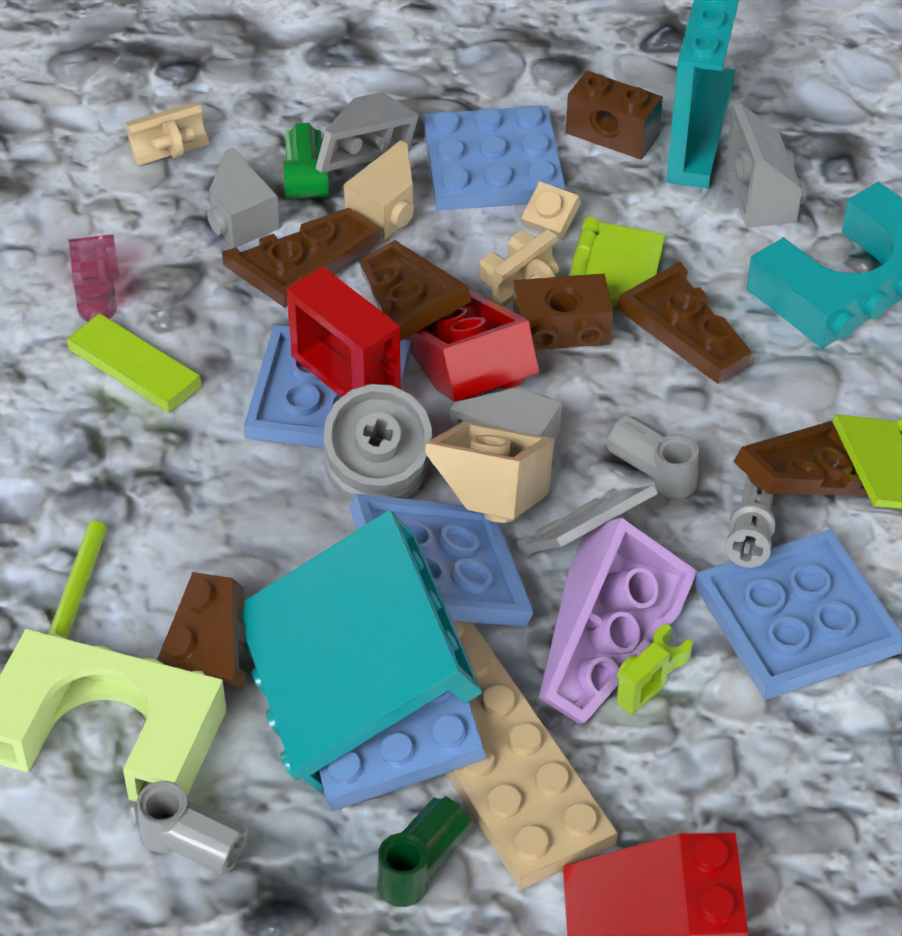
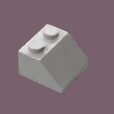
(761, 172)

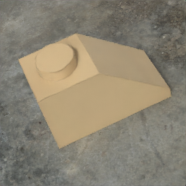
(383, 190)

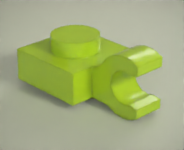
(647, 673)

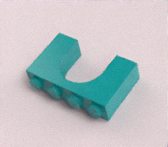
(829, 302)

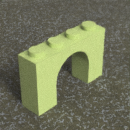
(56, 674)

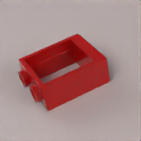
(328, 306)

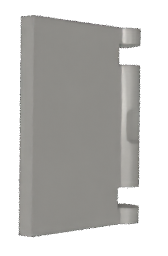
(584, 519)

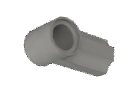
(666, 458)
(190, 830)

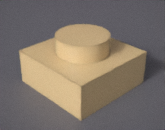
(551, 209)

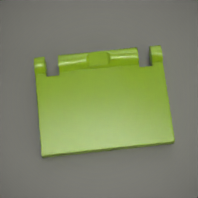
(620, 252)
(876, 455)

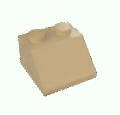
(493, 468)

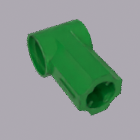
(302, 153)

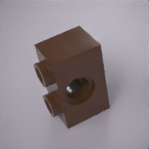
(613, 114)
(565, 310)

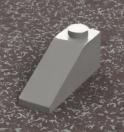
(365, 131)

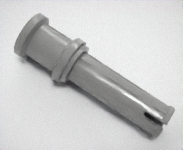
(755, 509)

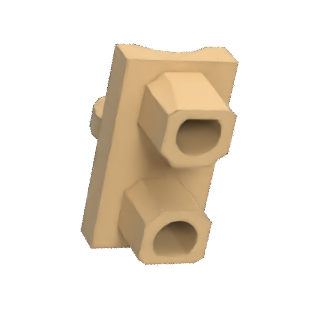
(166, 133)
(528, 259)

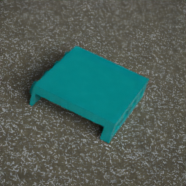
(701, 93)
(352, 645)

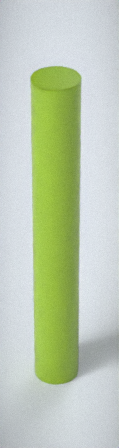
(78, 579)

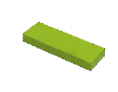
(134, 363)

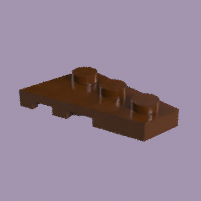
(321, 242)
(411, 287)
(684, 323)
(802, 463)

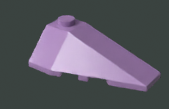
(610, 608)

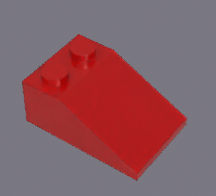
(475, 350)
(659, 889)

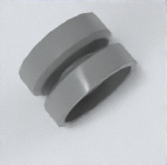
(369, 419)

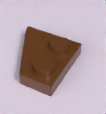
(208, 629)

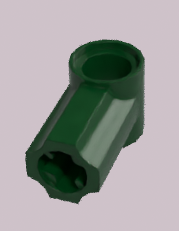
(421, 850)

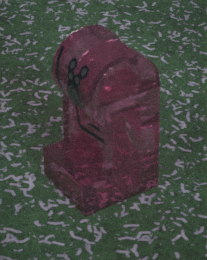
(92, 271)

